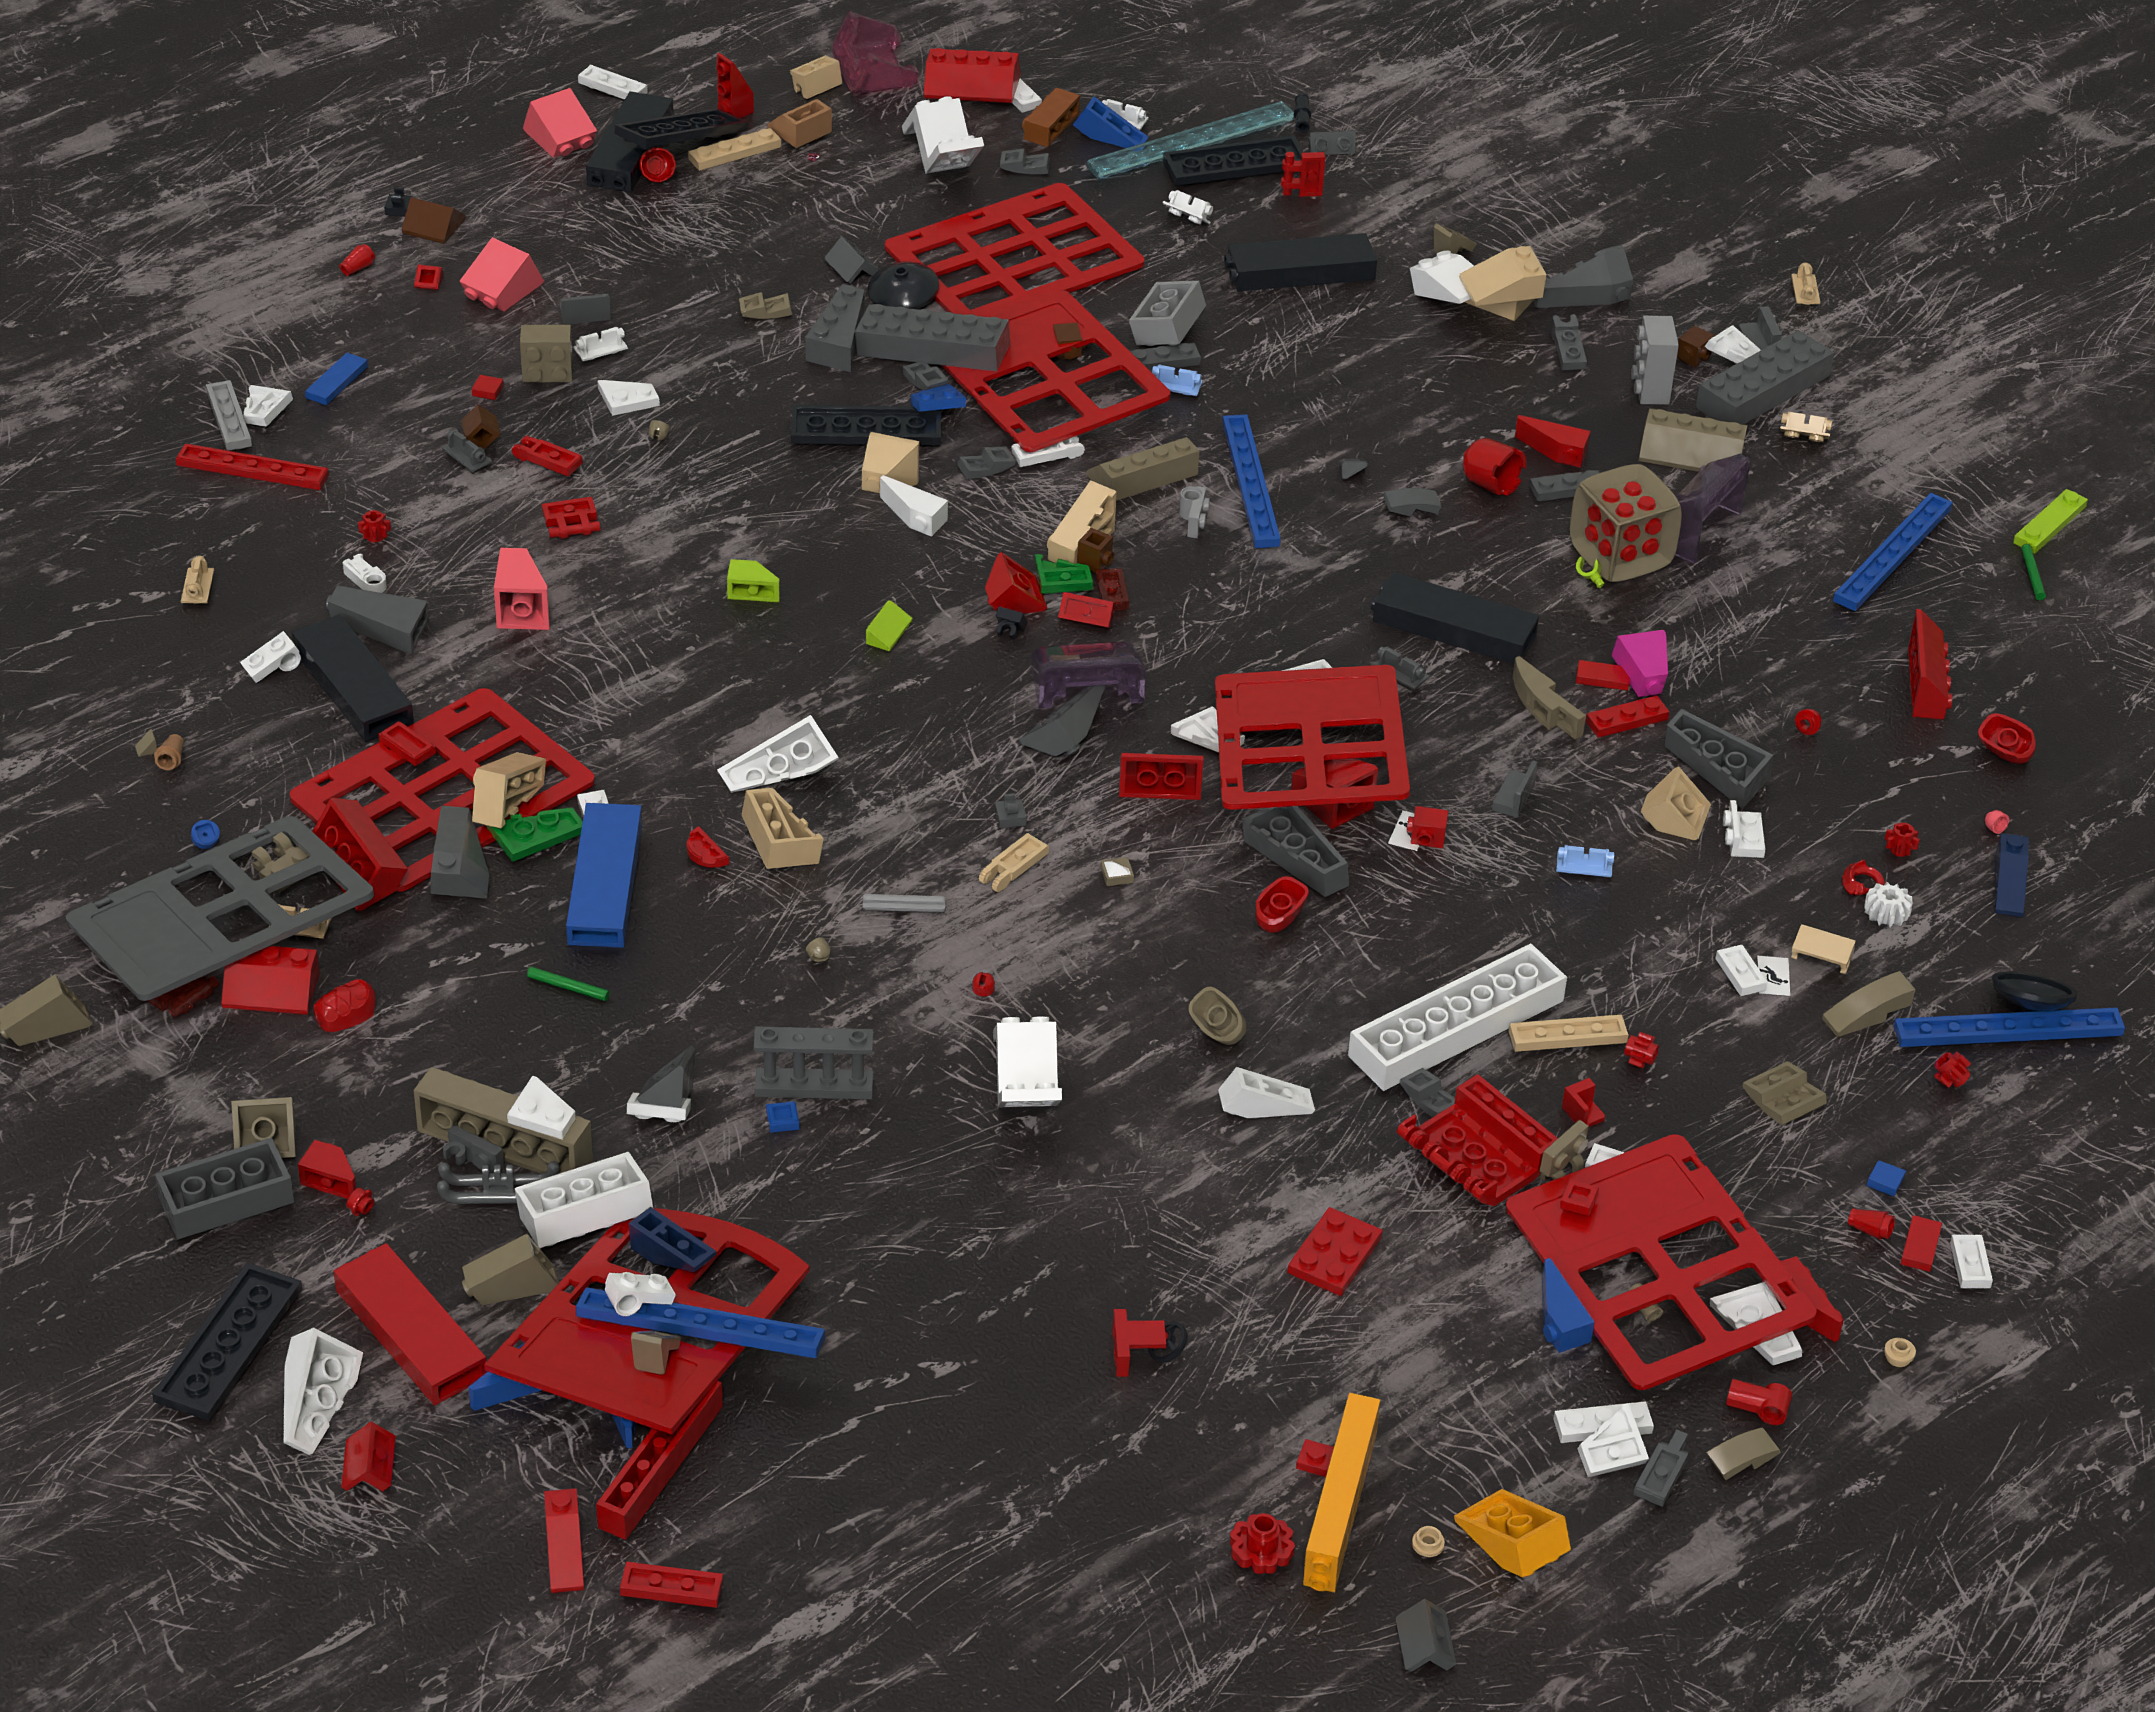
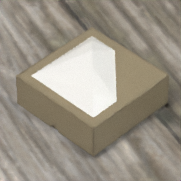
(1117, 871)

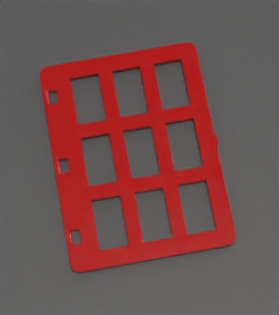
(1014, 212)
(437, 729)

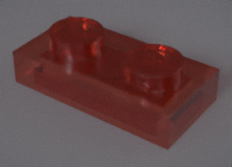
(1113, 587)

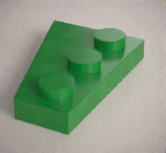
(532, 834)

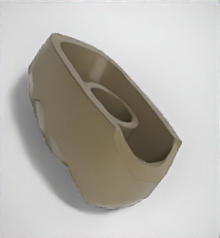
(1218, 1016)

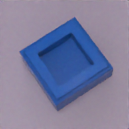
(782, 1117)
(1886, 1178)

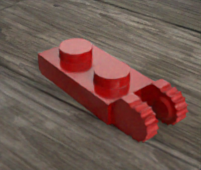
(547, 455)

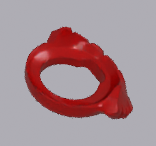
(1858, 868)

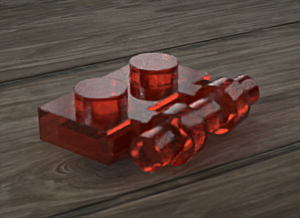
(182, 998)

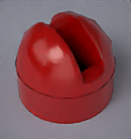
(989, 986)

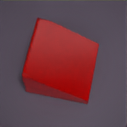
(428, 277)

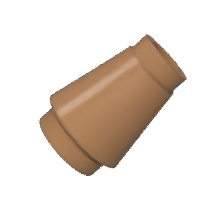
(169, 752)

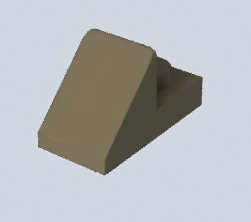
(1450, 240)
(652, 1350)

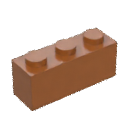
(1051, 117)

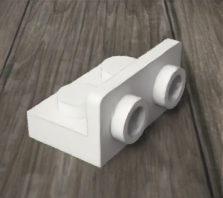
(1744, 832)

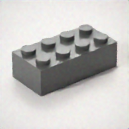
(224, 1188)

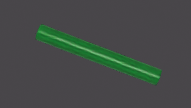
(2033, 572)
(567, 983)

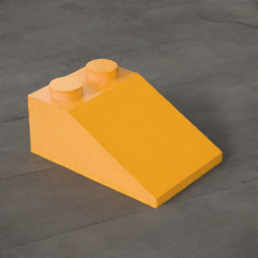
(1516, 1532)

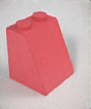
(559, 123)
(501, 276)
(520, 592)

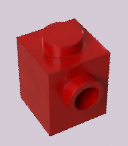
(1428, 827)

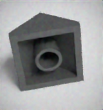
(671, 1083)

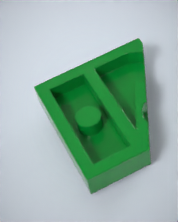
(1062, 576)

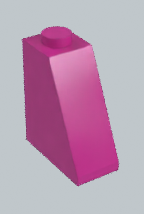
(1643, 660)

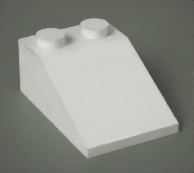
(1440, 278)

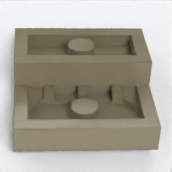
(1784, 1093)

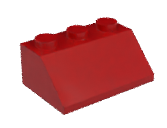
(1160, 776)
(272, 980)

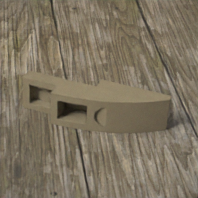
(1543, 703)

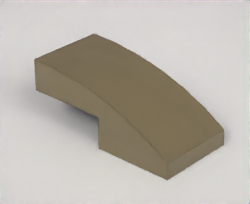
(757, 307)
(1743, 1450)

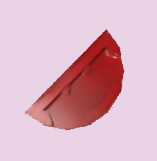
(704, 850)

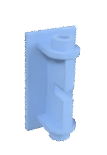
(1186, 383)
(1573, 860)

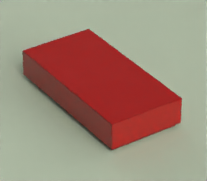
(1602, 675)
(407, 743)
(1921, 1243)

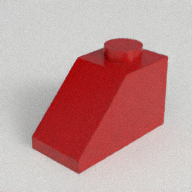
(327, 1170)

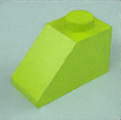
(751, 582)

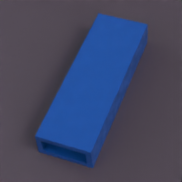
(604, 875)

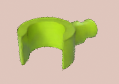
(1594, 575)

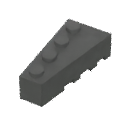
(1298, 847)

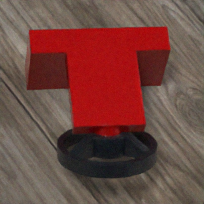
(1143, 1334)

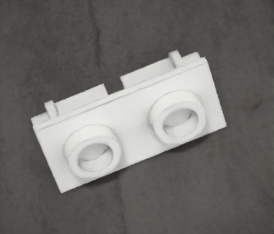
(1133, 114)
(1197, 211)
(591, 347)

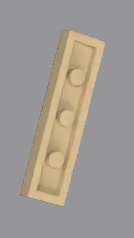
(734, 149)
(1568, 1033)

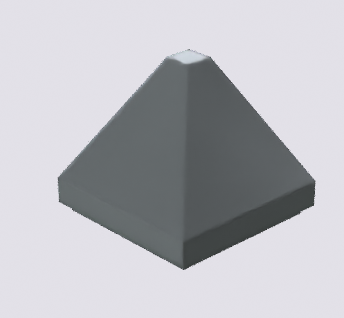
(1351, 466)

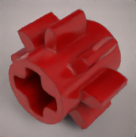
(374, 526)
(1902, 839)
(1641, 1050)
(1952, 1069)

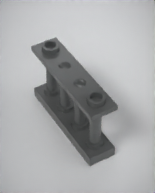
(813, 1083)

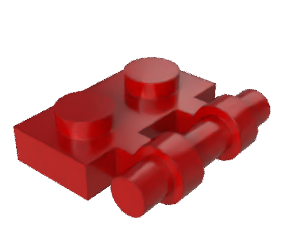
(1310, 177)
(569, 512)

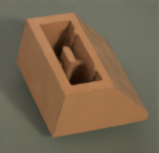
(803, 123)

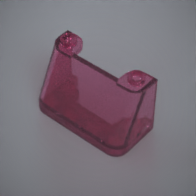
(868, 57)

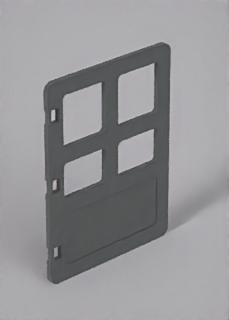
(163, 941)

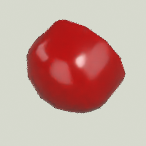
(657, 164)

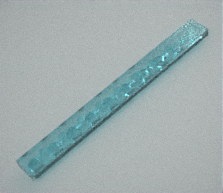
(1192, 138)

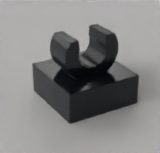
(397, 203)
(1010, 619)

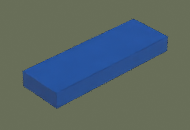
(336, 378)

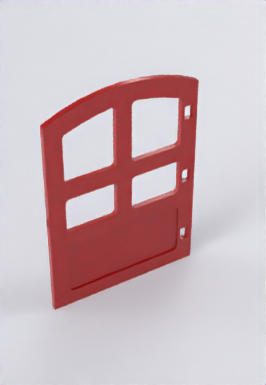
(594, 1358)

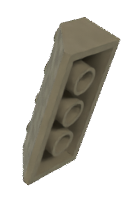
(1689, 440)
(1148, 468)

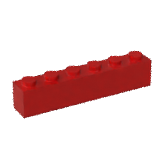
(653, 1467)

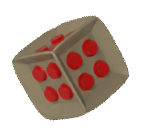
(1625, 522)

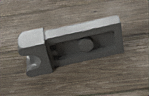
(1568, 343)

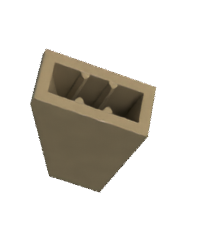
(43, 1013)
(510, 1273)

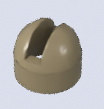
(658, 429)
(818, 950)

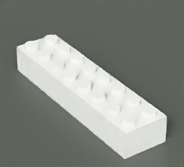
(1457, 1016)

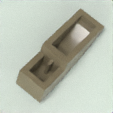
(1870, 1004)

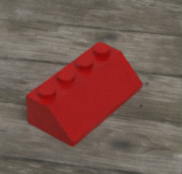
(971, 75)
(1928, 669)
(359, 842)

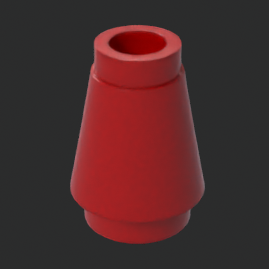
(358, 259)
(1872, 1222)

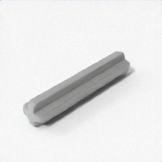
(904, 903)

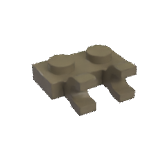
(285, 850)
(1565, 1150)

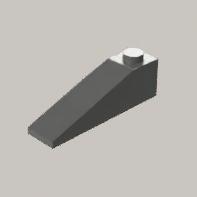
(1596, 282)
(1067, 725)
(458, 856)

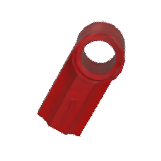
(1769, 1402)

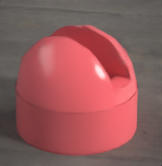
(1996, 821)

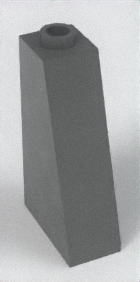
(381, 616)

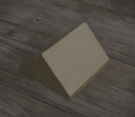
(264, 1119)

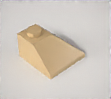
(892, 458)
(1676, 806)

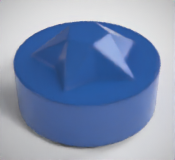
(205, 834)

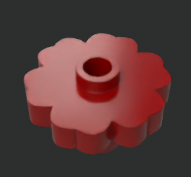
(1262, 1543)

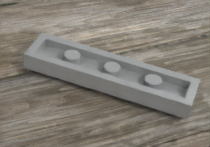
(228, 415)

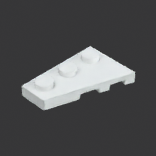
(1751, 1305)

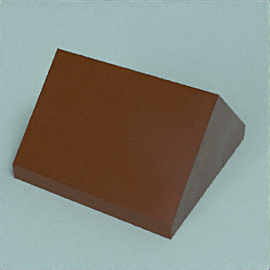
(431, 220)

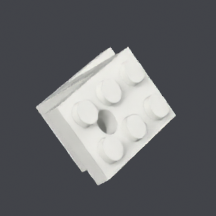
(942, 135)
(1026, 1063)

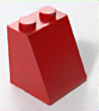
(1340, 774)

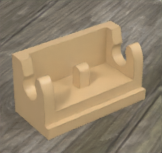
(816, 76)
(1824, 946)

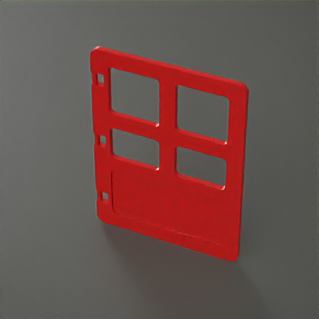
(1033, 345)
(1309, 702)
(1638, 1204)

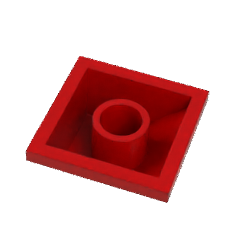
(1013, 587)

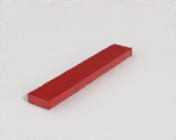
(252, 466)

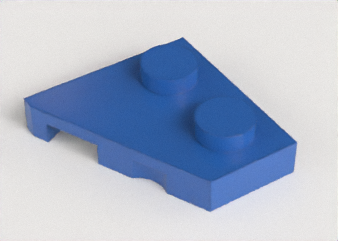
(938, 398)

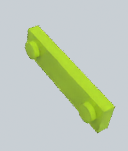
(2051, 520)

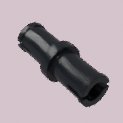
(1302, 113)

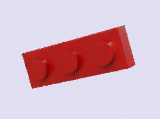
(1627, 716)
(671, 1584)

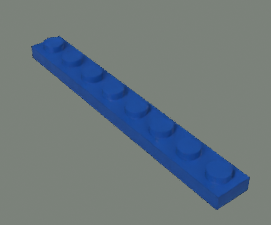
(1251, 481)
(1892, 552)
(2008, 1027)
(708, 1324)

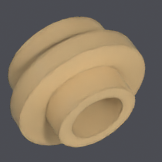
(1899, 1352)
(1428, 1535)

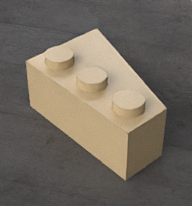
(1092, 509)
(504, 785)
(777, 832)

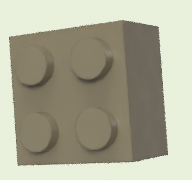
(546, 353)

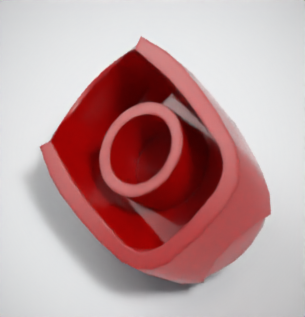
(2007, 738)
(1280, 904)
(345, 1006)

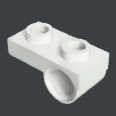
(276, 653)
(630, 1290)

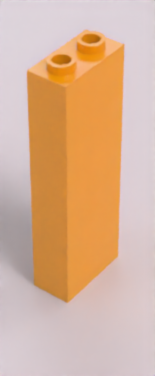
(1341, 1493)

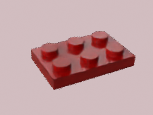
(1335, 1251)

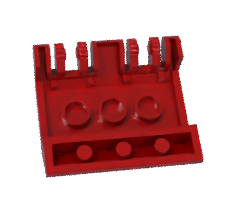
(1482, 1142)

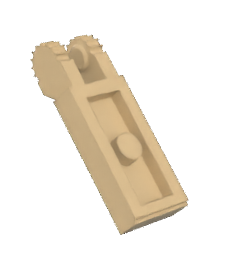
(1013, 862)

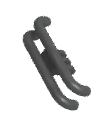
(497, 1186)

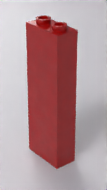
(410, 1323)

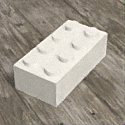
(583, 1199)

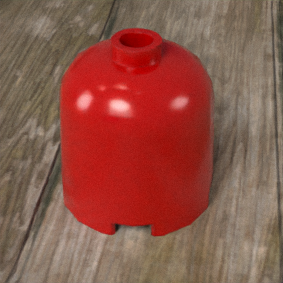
(1494, 465)

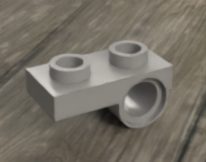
(1193, 508)

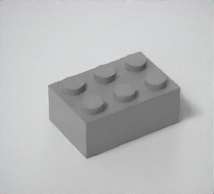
(1167, 313)
(1655, 359)

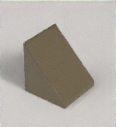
(146, 745)

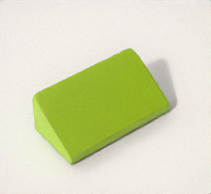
(887, 626)

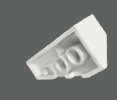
(787, 755)
(315, 1382)

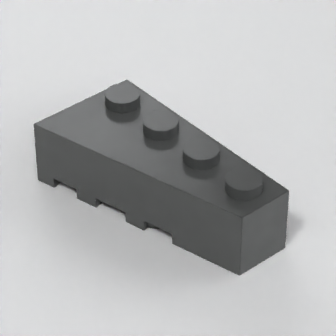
(832, 337)
(1719, 757)

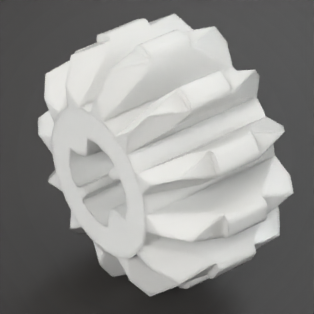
(1888, 904)

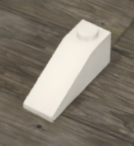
(914, 506)
(1262, 1096)

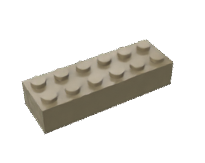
(483, 1110)

